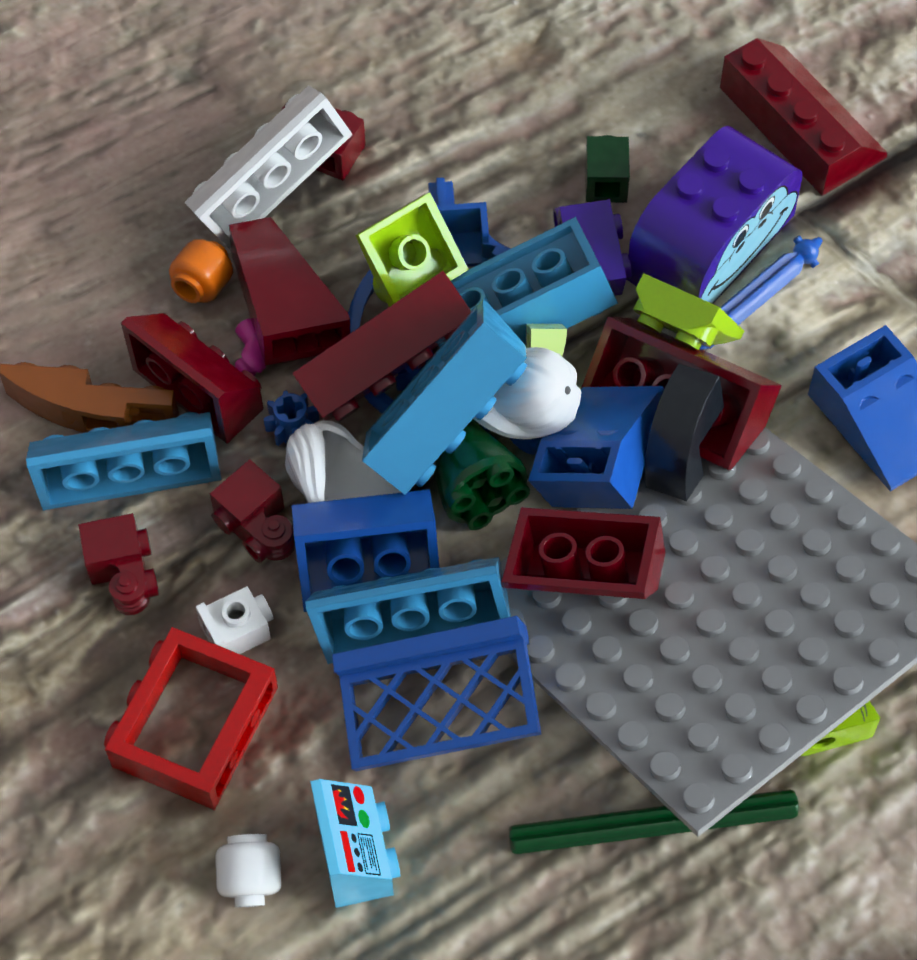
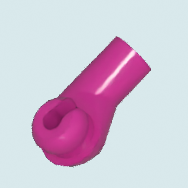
(251, 354)

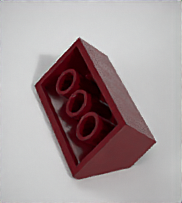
(798, 115)
(382, 348)
(640, 357)

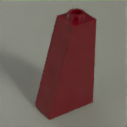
(284, 296)

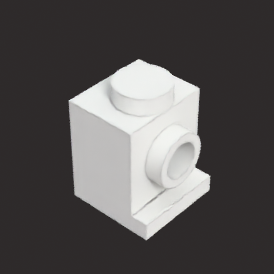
(241, 634)

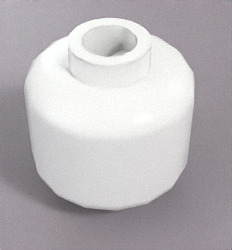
(248, 869)

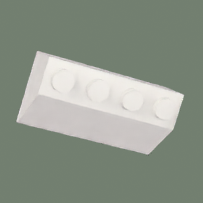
(270, 164)

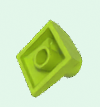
(409, 249)
(683, 313)

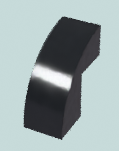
(679, 425)

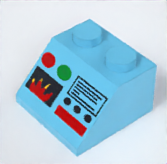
(354, 842)

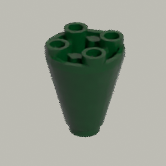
(479, 478)

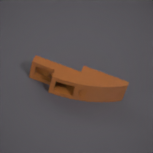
(71, 400)

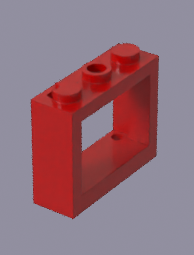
(216, 772)

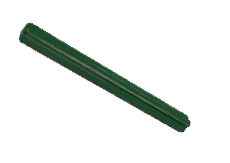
(642, 823)

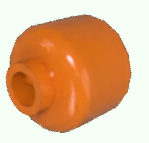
(200, 271)

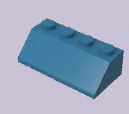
(541, 281)
(444, 399)
(124, 460)
(407, 605)

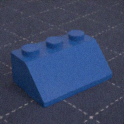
(363, 539)

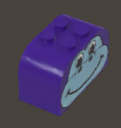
(714, 216)

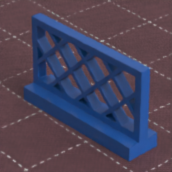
(440, 652)

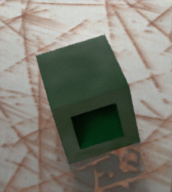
(607, 168)

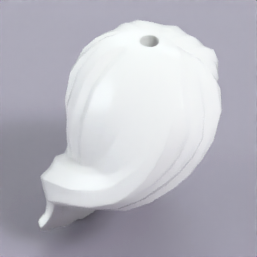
(539, 401)
(329, 466)

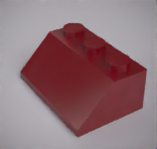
(200, 375)
(585, 553)

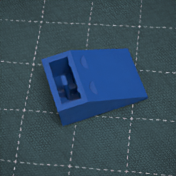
(873, 403)
(600, 452)

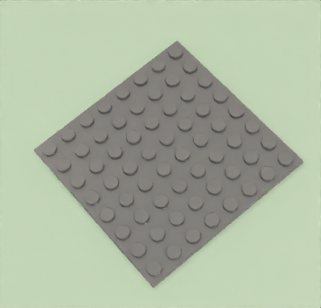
(764, 634)

